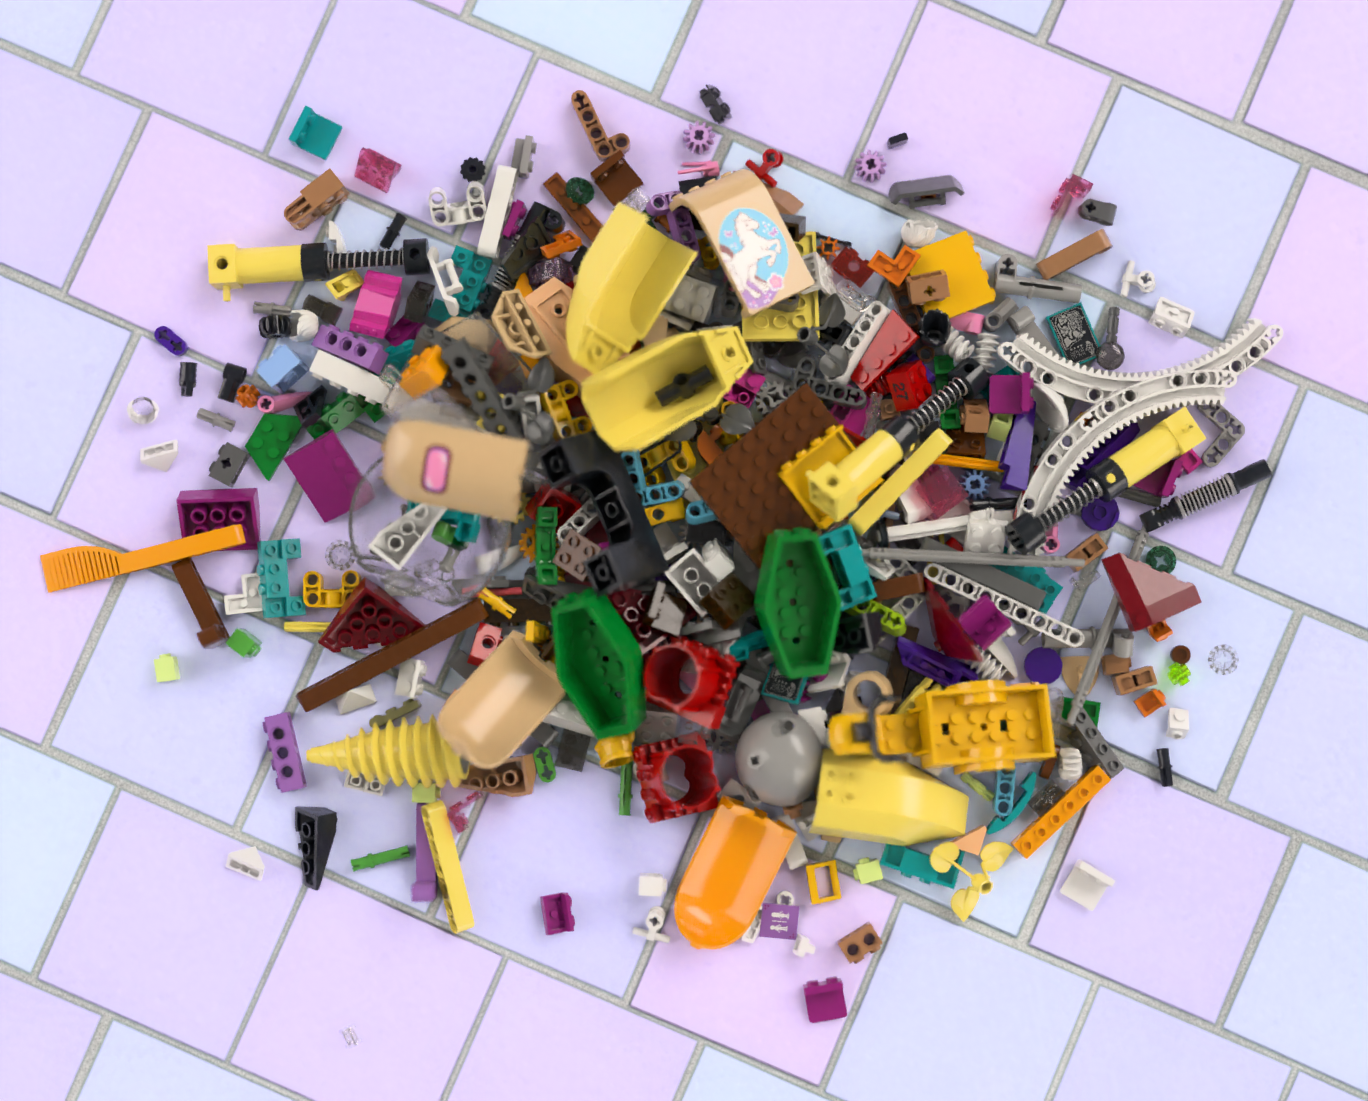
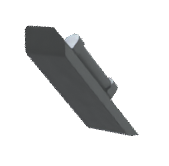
(925, 186)
(741, 702)

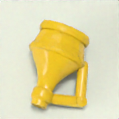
(615, 750)

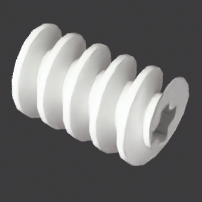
(956, 347)
(985, 350)
(988, 666)

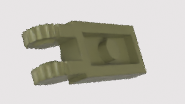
(393, 713)

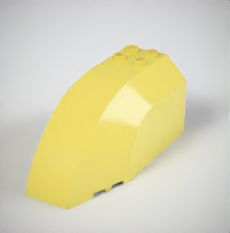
(622, 288)
(624, 398)
(885, 802)

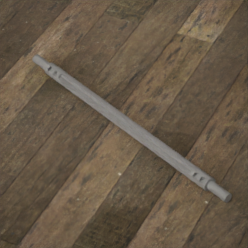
(971, 557)
(1103, 637)

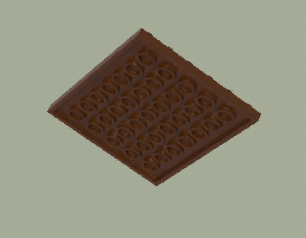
(744, 480)

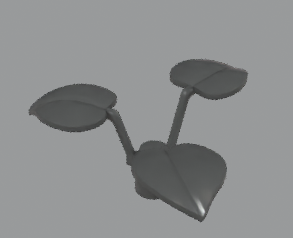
(835, 360)
(540, 379)
(735, 422)

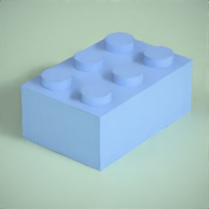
(282, 369)

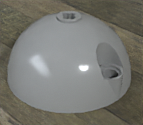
(779, 766)

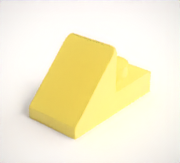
(345, 284)

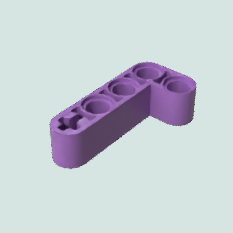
(677, 228)

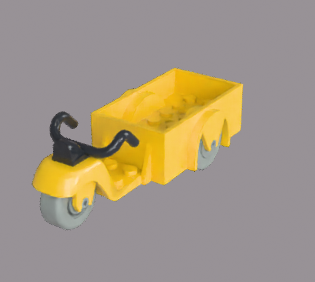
(973, 722)

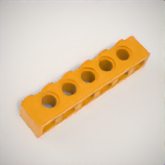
(1070, 803)

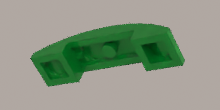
(942, 366)
(545, 545)

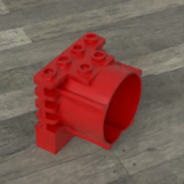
(712, 684)
(697, 771)

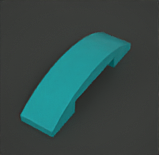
(750, 642)
(1028, 785)

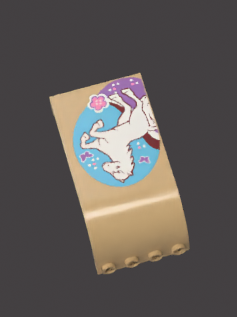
(748, 239)

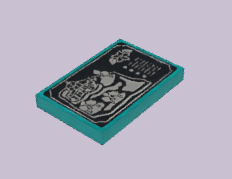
(1073, 334)
(783, 688)

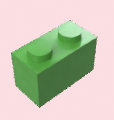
(244, 643)

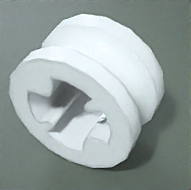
(785, 893)

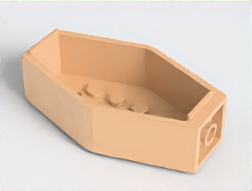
(542, 305)

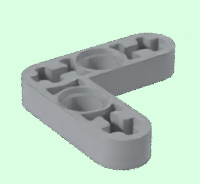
(1226, 433)

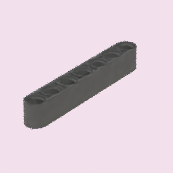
(991, 577)
(543, 733)

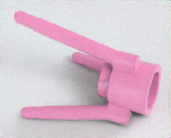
(709, 168)

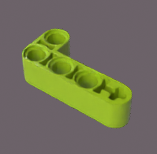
(887, 625)

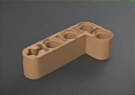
(595, 125)
(1074, 254)

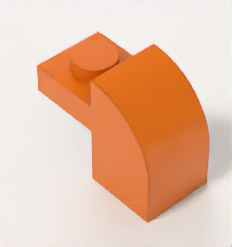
(706, 444)

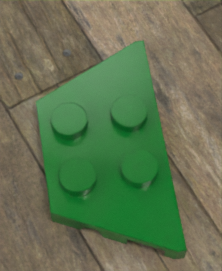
(272, 441)

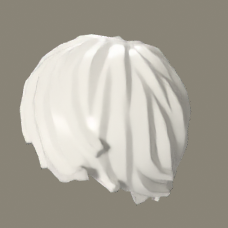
(918, 233)
(304, 325)

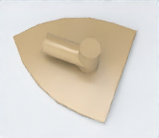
(1073, 669)

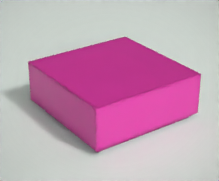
(1190, 461)

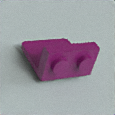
(1010, 394)
(1162, 480)
(984, 622)
(825, 999)

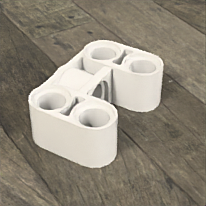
(458, 212)

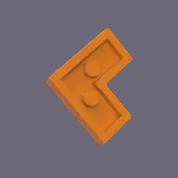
(562, 242)
(894, 270)

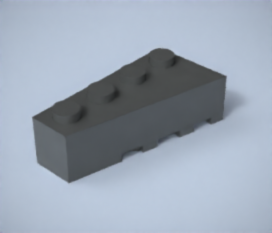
(746, 572)

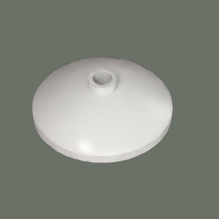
(1050, 407)

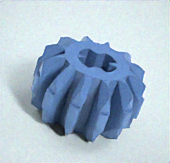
(981, 484)

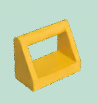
(815, 899)

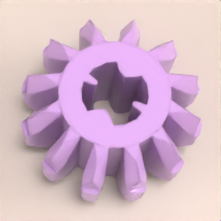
(706, 134)
(877, 169)

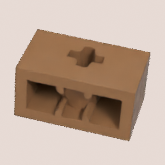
(918, 285)

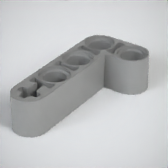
(1023, 322)

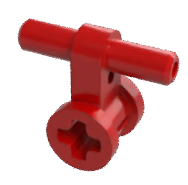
(762, 171)

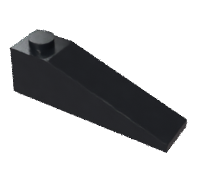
(317, 835)

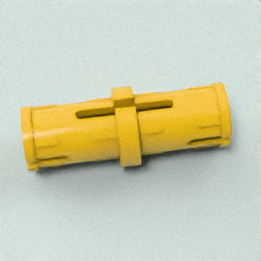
(497, 603)

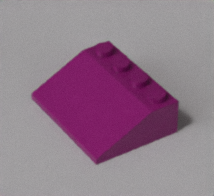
(326, 474)
(219, 508)

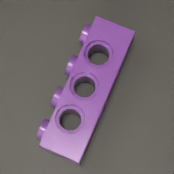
(350, 349)
(293, 760)

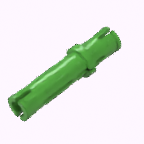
(625, 789)
(372, 860)

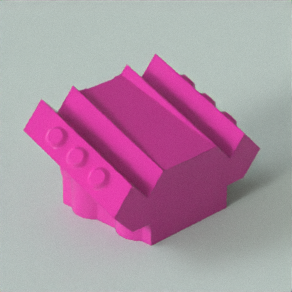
(377, 304)

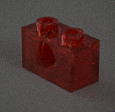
(848, 256)

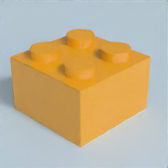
(424, 372)

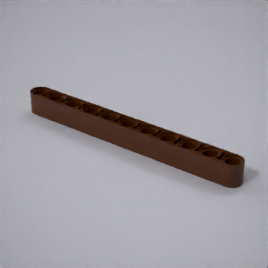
(392, 655)

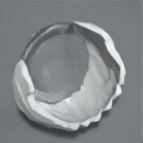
(143, 410)

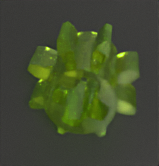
(1178, 674)

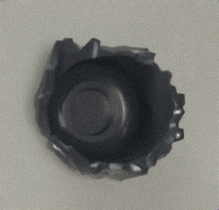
(934, 328)

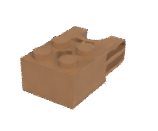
(316, 200)

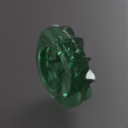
(583, 186)
(1159, 551)

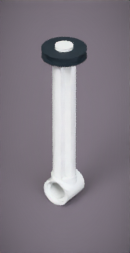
(924, 529)

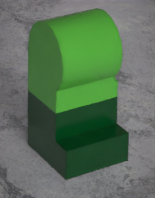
(445, 533)

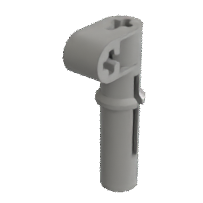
(1031, 286)
(1120, 641)

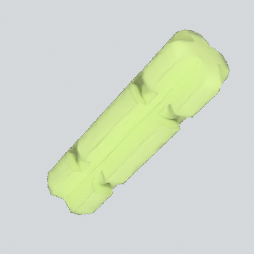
(977, 786)

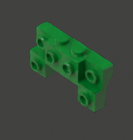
(343, 412)

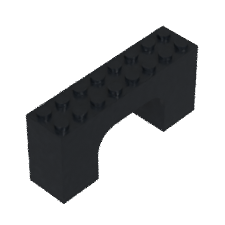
(633, 548)

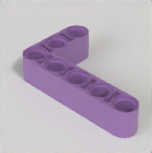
(426, 877)

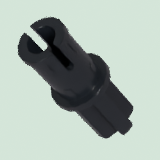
(393, 231)
(1164, 767)

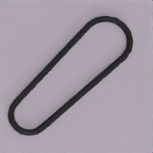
(660, 464)

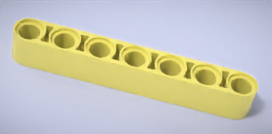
(899, 481)
(447, 866)

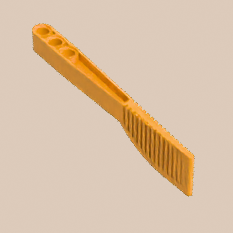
(93, 563)

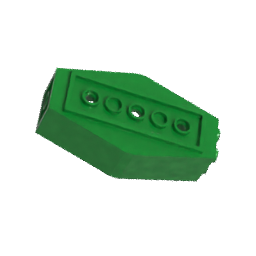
(816, 607)
(585, 673)

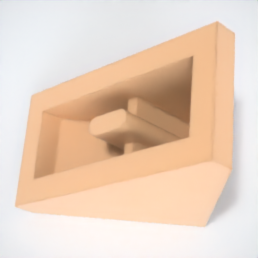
(972, 840)

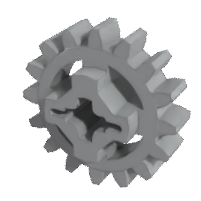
(770, 395)

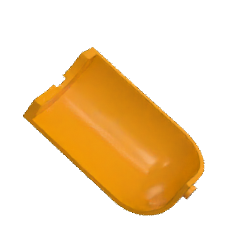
(730, 874)

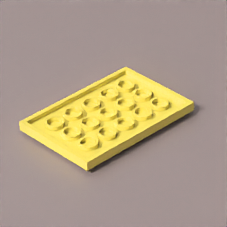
(783, 326)

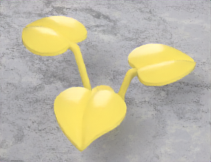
(993, 857)

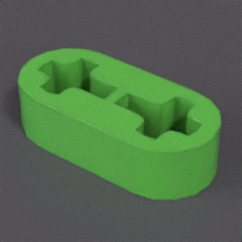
(540, 766)

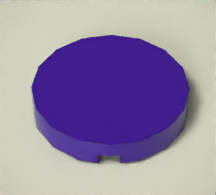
(1100, 514)
(1043, 665)

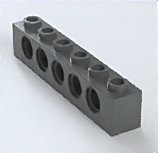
(483, 383)

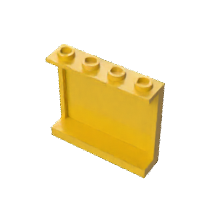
(965, 275)
(830, 448)

